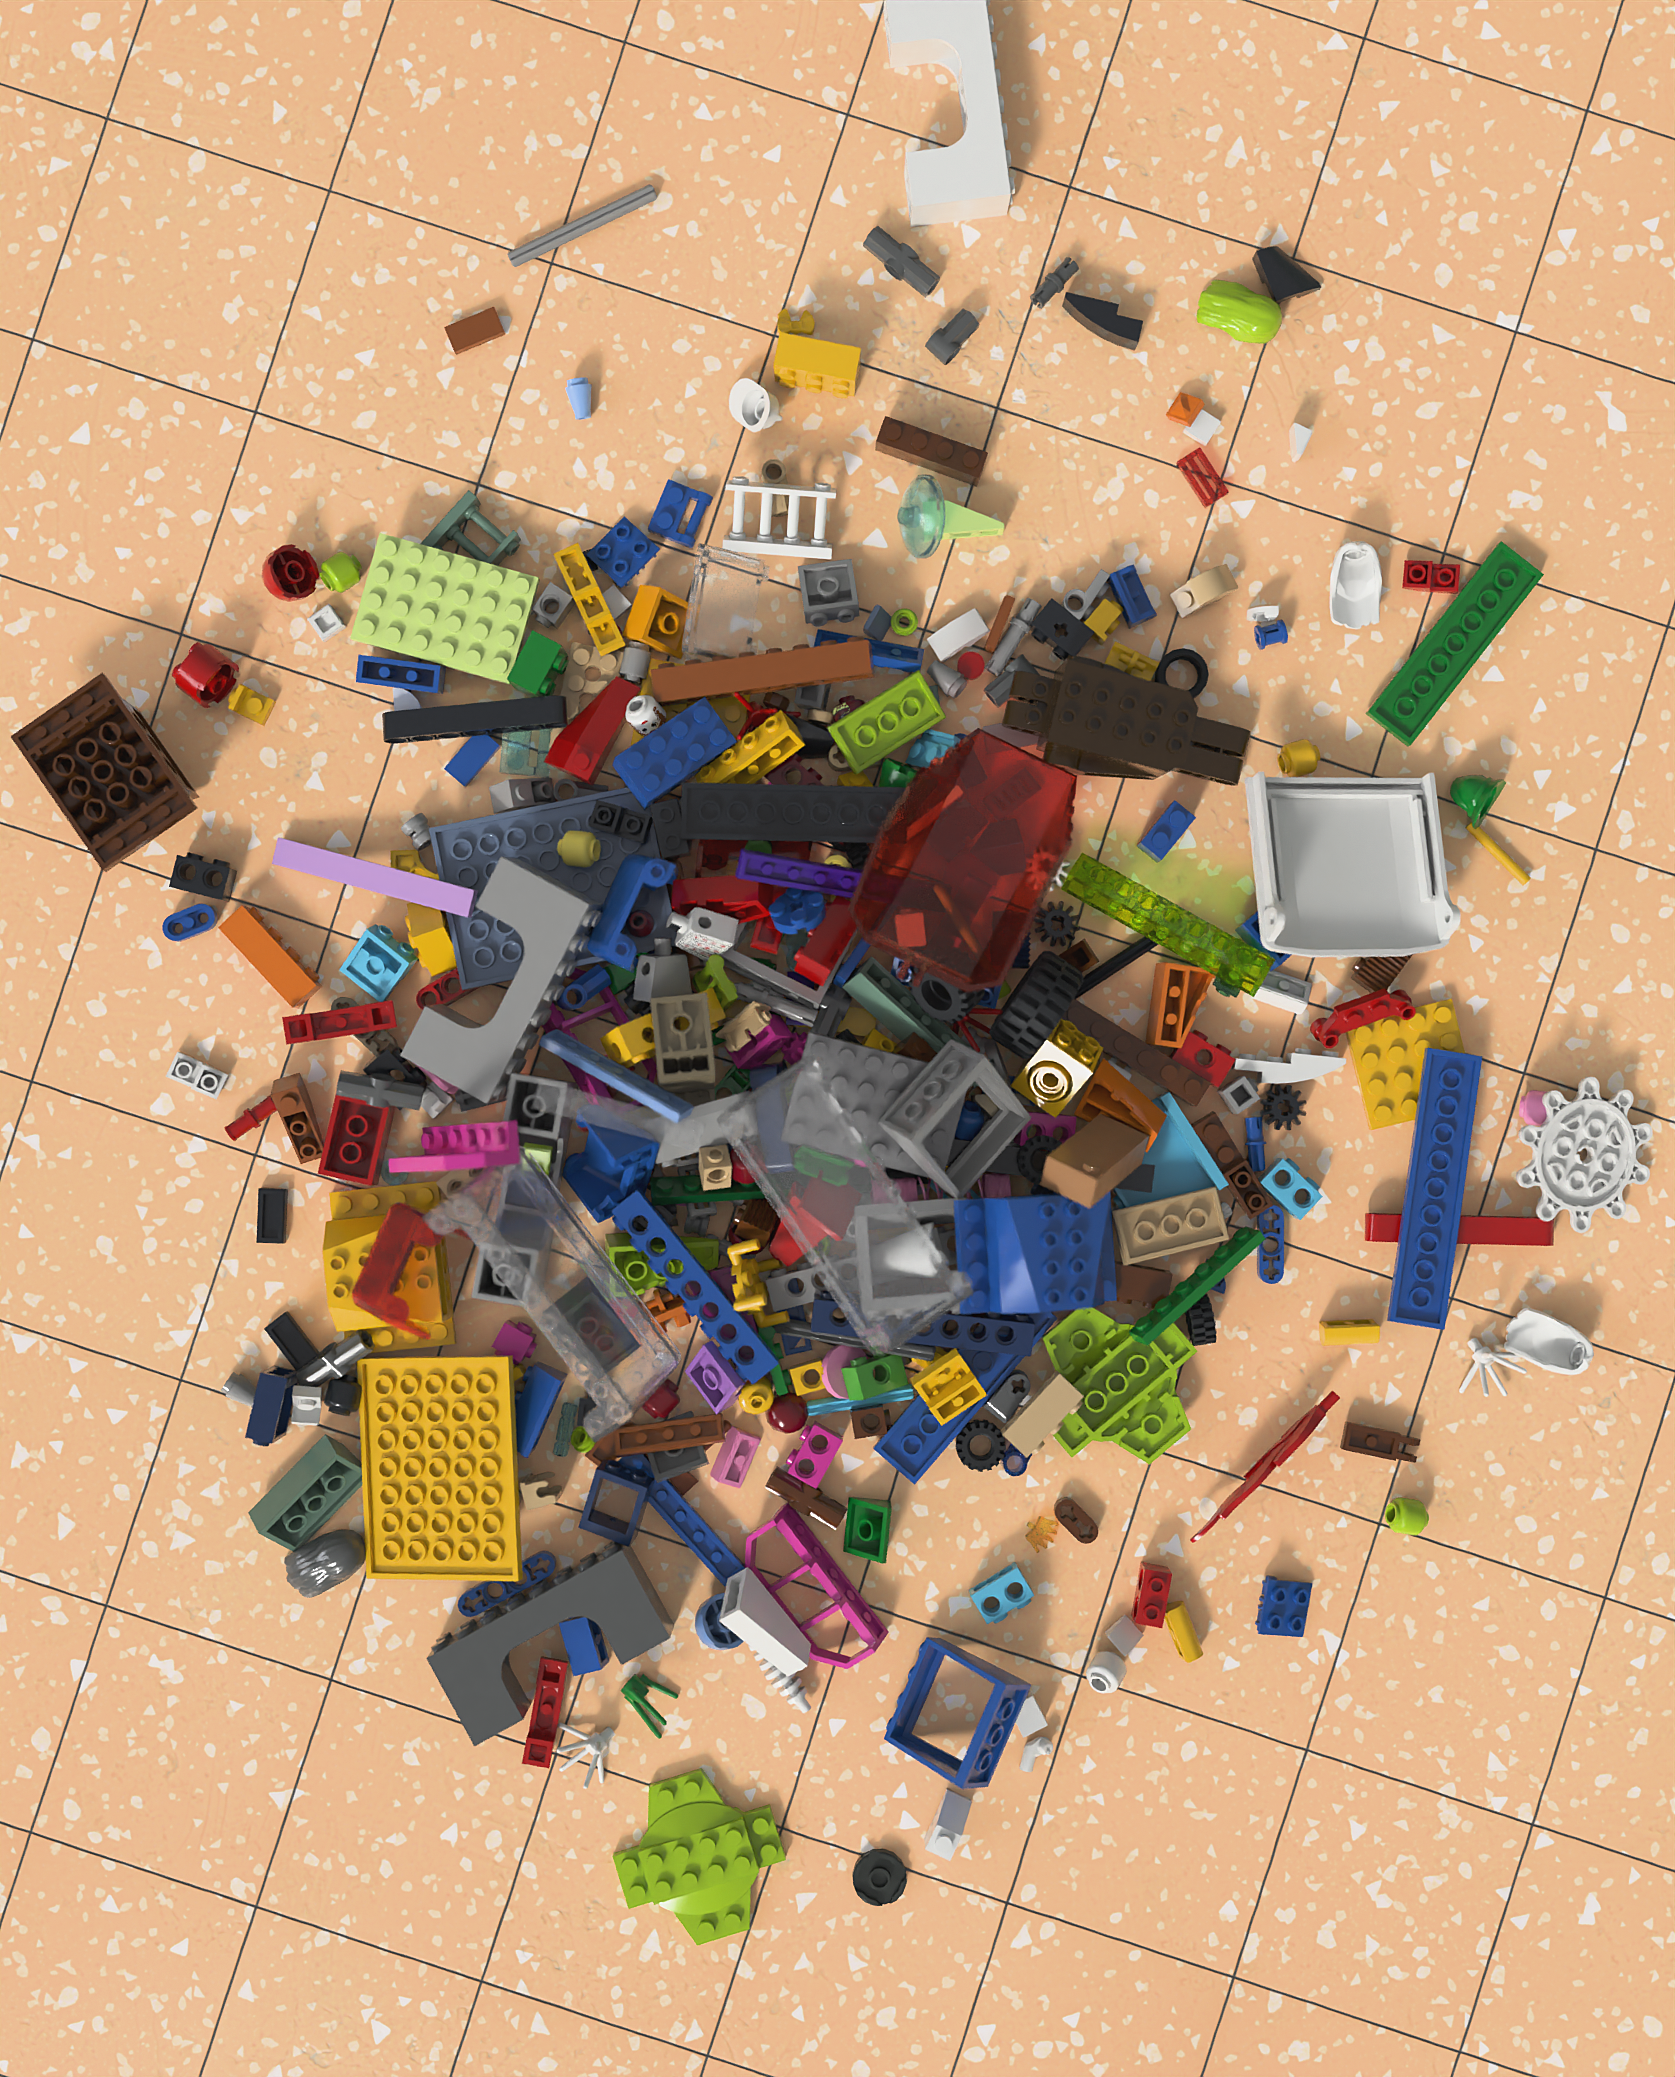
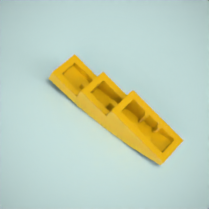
(589, 599)

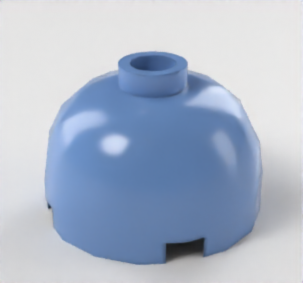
(710, 1629)

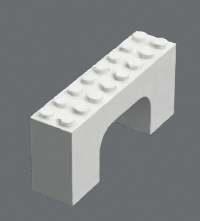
(973, 174)

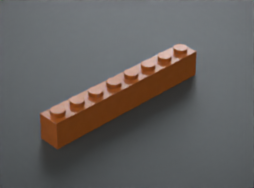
(763, 672)

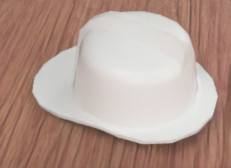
(753, 405)

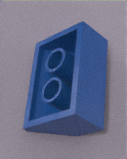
(536, 1404)

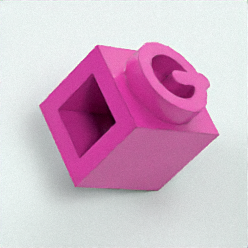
(515, 1341)

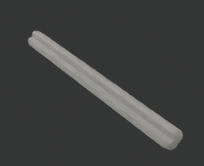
(582, 225)

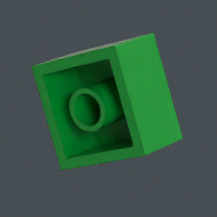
(538, 666)

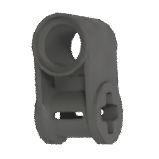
(1006, 1399)

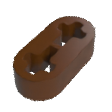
(1080, 1515)

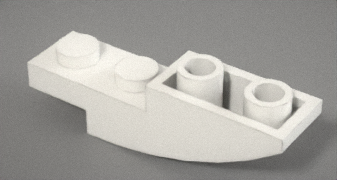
(1298, 1066)

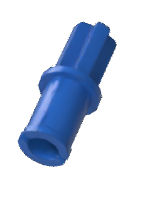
(1255, 1143)

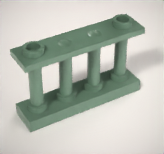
(450, 530)

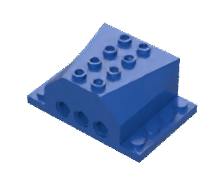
(1035, 1253)

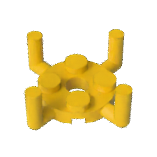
(749, 1290)

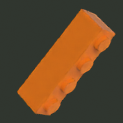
(270, 956)

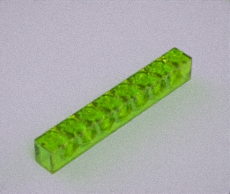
(1168, 924)

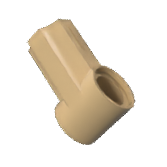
(780, 502)

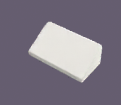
(1284, 992)

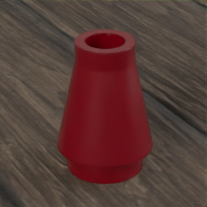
(643, 930)

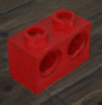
(1151, 1595)

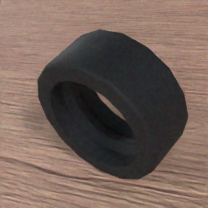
(1187, 655)

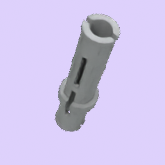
(1016, 631)
(778, 1005)

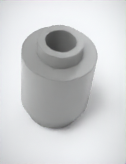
(635, 662)

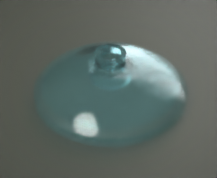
(922, 516)

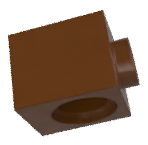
(862, 1430)

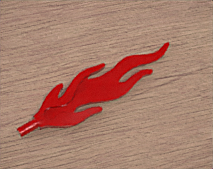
(1273, 1457)

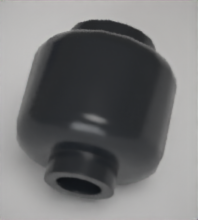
(343, 1395)

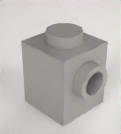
(1239, 1094)

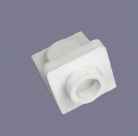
(306, 1405)

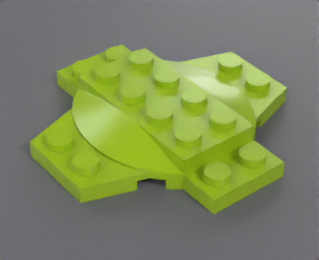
(1123, 1384)
(699, 1856)

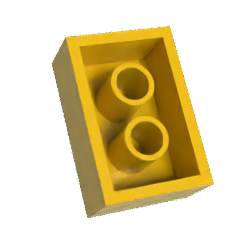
(817, 365)

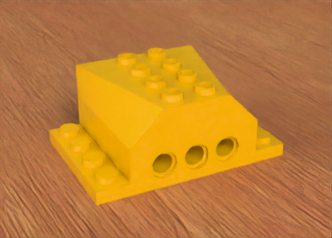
(422, 1284)

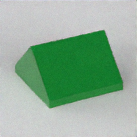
(867, 1528)

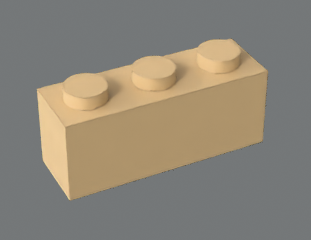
(1042, 1414)

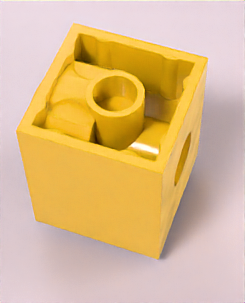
(1058, 1068)

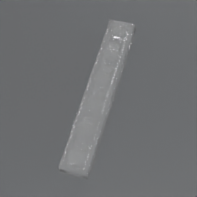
(617, 1115)

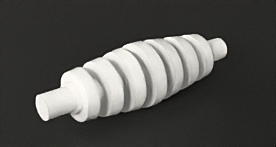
(790, 1685)

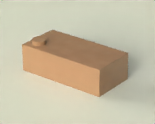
(1094, 1160)

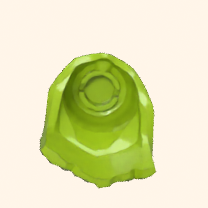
(1239, 312)

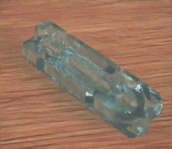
(565, 1429)

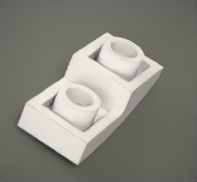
(958, 634)
(196, 1075)

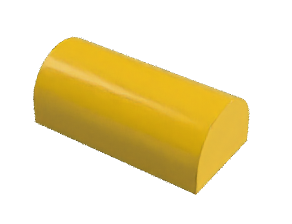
(1349, 1332)
(1182, 1632)

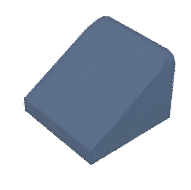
(877, 623)

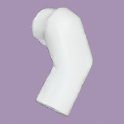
(1033, 1749)

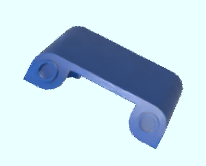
(634, 873)
(609, 1168)

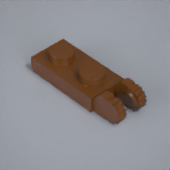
(1376, 1442)

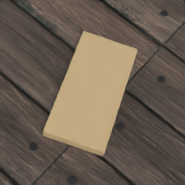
(1169, 1225)

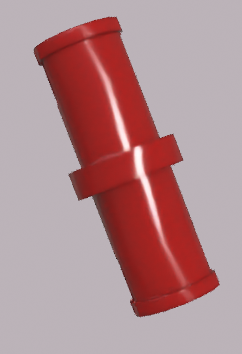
(251, 1118)

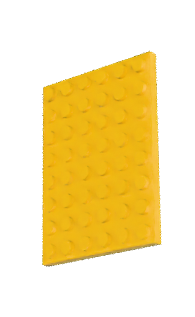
(440, 1468)

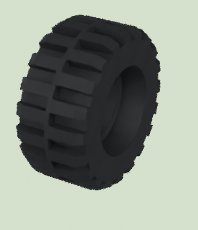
(1036, 1004)

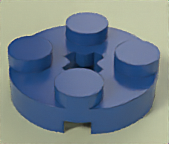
(797, 910)

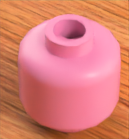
(1533, 1108)

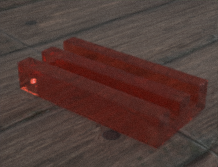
(1223, 491)

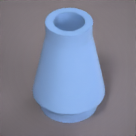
(579, 395)

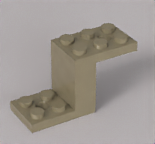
(684, 1057)

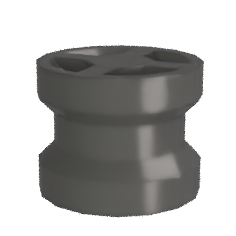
(697, 1225)

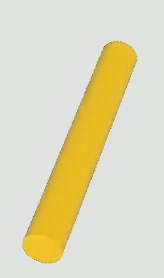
(1499, 853)

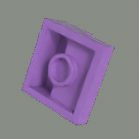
(714, 1378)

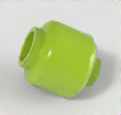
(340, 572)
(1406, 1516)

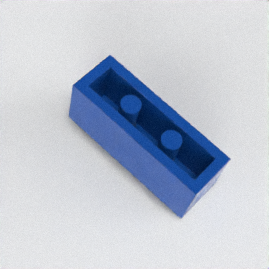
(400, 674)

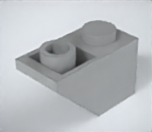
(521, 794)

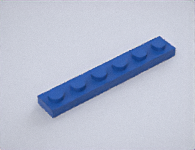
(688, 1523)

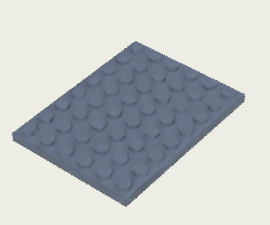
(469, 851)

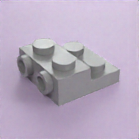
(828, 592)

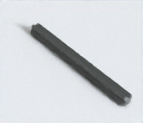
(803, 1330)

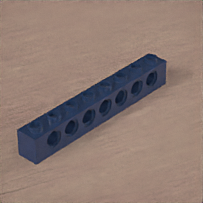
(1016, 1343)

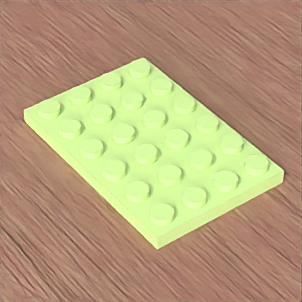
(444, 608)

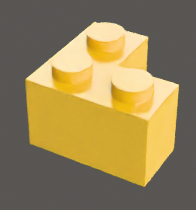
(432, 937)

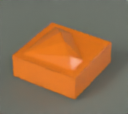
(1185, 409)

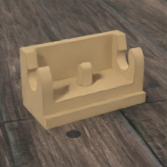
(537, 1492)

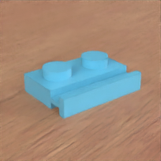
(929, 746)

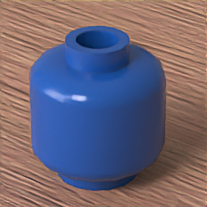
(969, 1122)

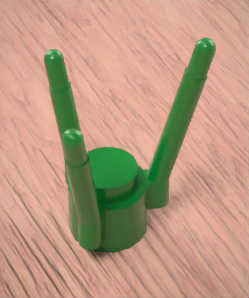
(636, 1690)

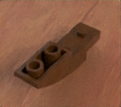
(1234, 1168)

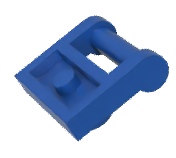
(672, 509)

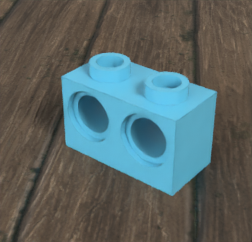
(1285, 1193)
(997, 1587)

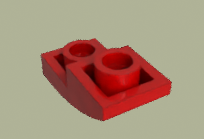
(1431, 577)

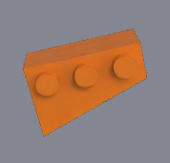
(1174, 1002)
(1121, 1101)

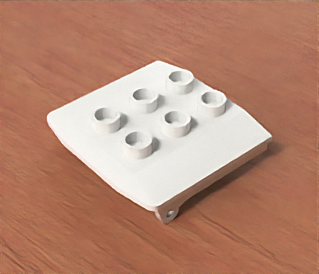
(1349, 866)

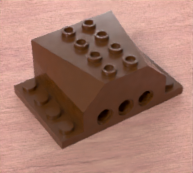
(106, 771)

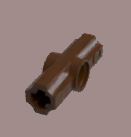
(806, 1498)

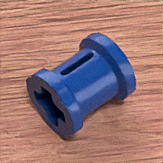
(1271, 634)

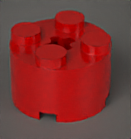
(205, 674)

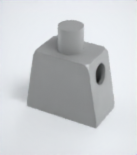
(662, 973)

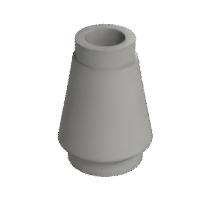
(948, 679)
(239, 1389)

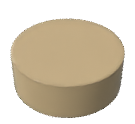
(820, 717)

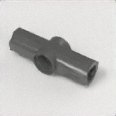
(901, 261)
(832, 1010)
(380, 1090)
(335, 1359)

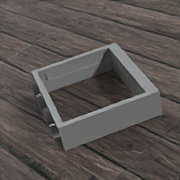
(774, 980)

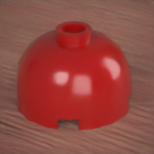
(290, 573)

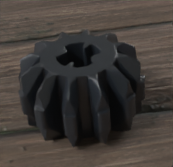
(1066, 924)
(1290, 1101)

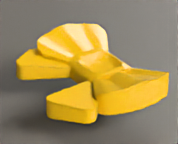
(804, 325)

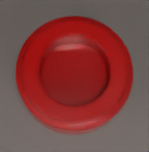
(971, 665)

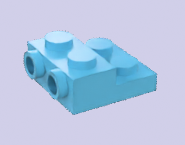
(379, 962)

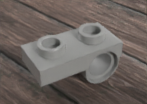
(1096, 589)

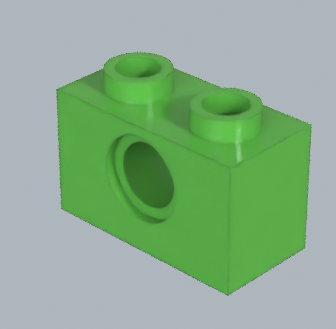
(860, 1379)

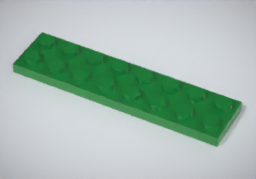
(1454, 644)

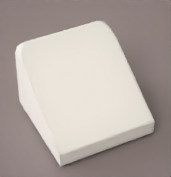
(1299, 438)
(1124, 1635)

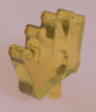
(1040, 1531)

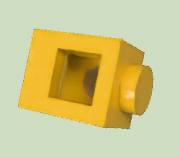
(1104, 620)

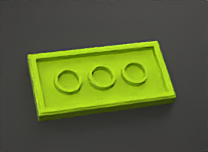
(886, 722)

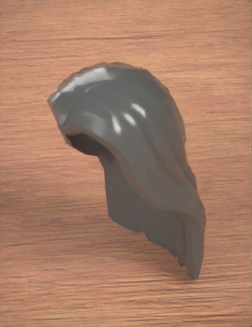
(325, 1562)

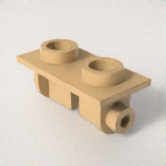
(753, 1018)

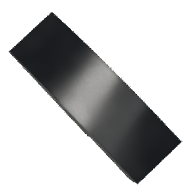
(1102, 320)

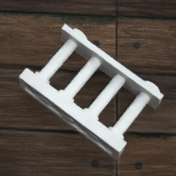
(764, 542)

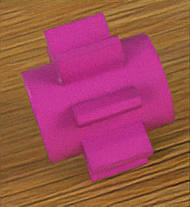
(794, 1048)

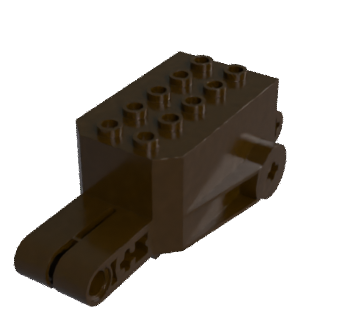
(1121, 725)

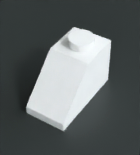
(947, 1825)

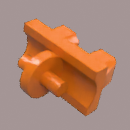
(668, 1307)

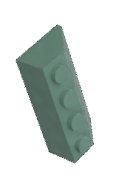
(308, 1494)

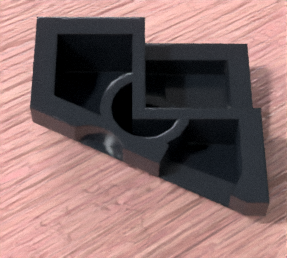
(1283, 275)
(815, 737)

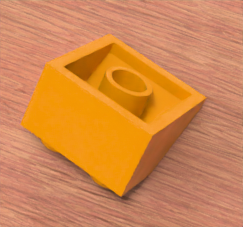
(657, 620)

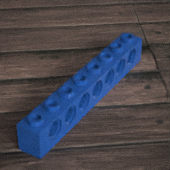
(747, 1369)

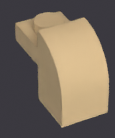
(1204, 589)

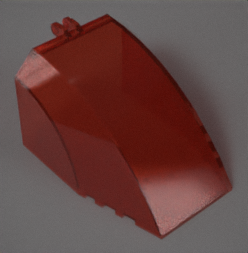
(966, 862)

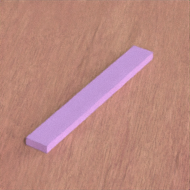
(375, 877)

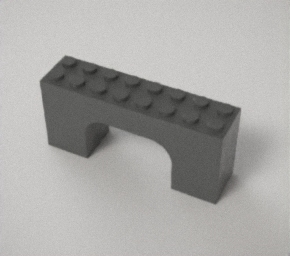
(603, 1587)

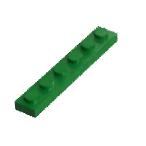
(1196, 1285)

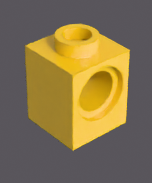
(801, 1385)

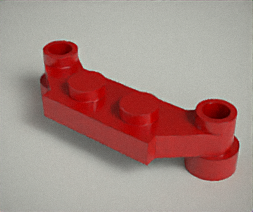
(1360, 1013)

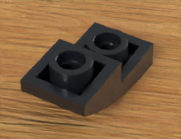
(620, 821)

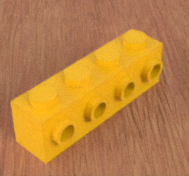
(755, 753)

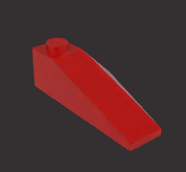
(591, 735)

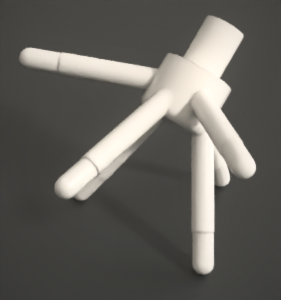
(1483, 1359)
(594, 1744)

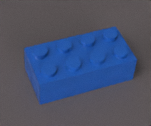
(673, 753)

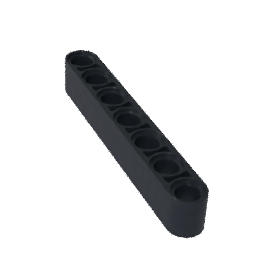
(475, 719)

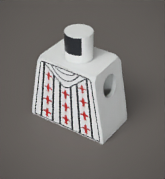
(703, 932)

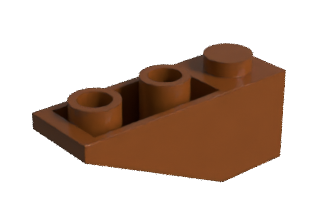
(298, 1117)

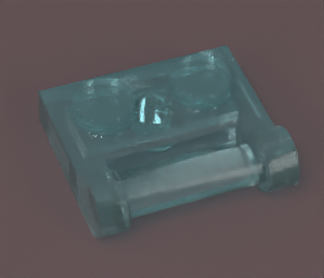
(516, 754)

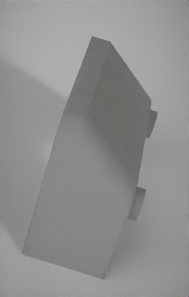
(712, 1134)

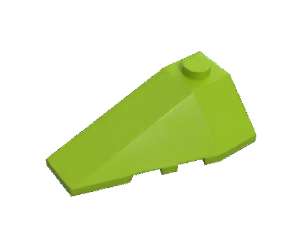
(635, 1266)

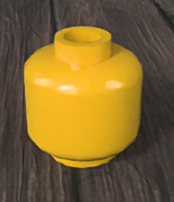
(1298, 758)
(756, 1397)

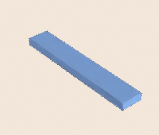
(616, 1075)

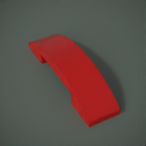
(339, 1022)
(545, 1712)

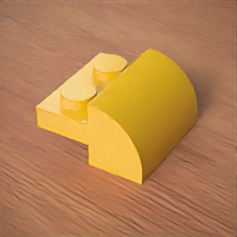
(948, 1386)

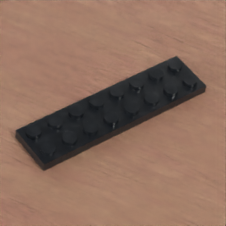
(785, 812)

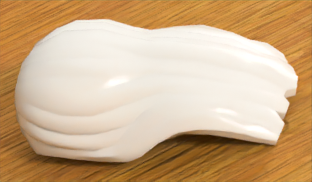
(1355, 586)
(1548, 1342)

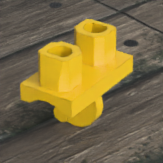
(1131, 661)

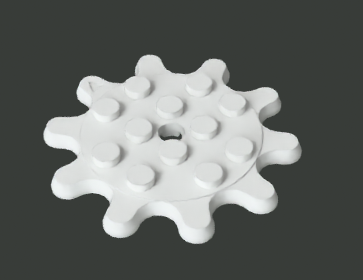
(1610, 1158)

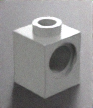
(553, 594)

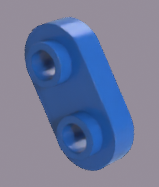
(190, 921)

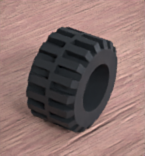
(943, 999)

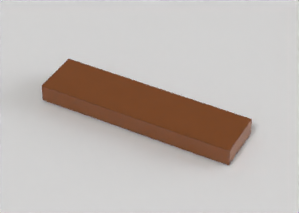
(669, 1435)

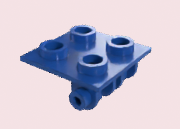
(623, 552)
(1283, 1607)

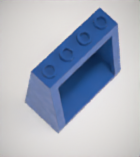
(992, 1730)

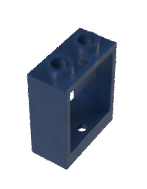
(271, 1405)
(607, 1525)

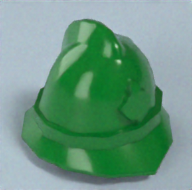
(1476, 795)

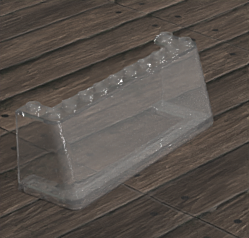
(842, 1207)
(563, 1285)

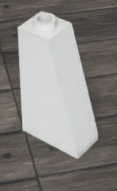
(763, 1624)

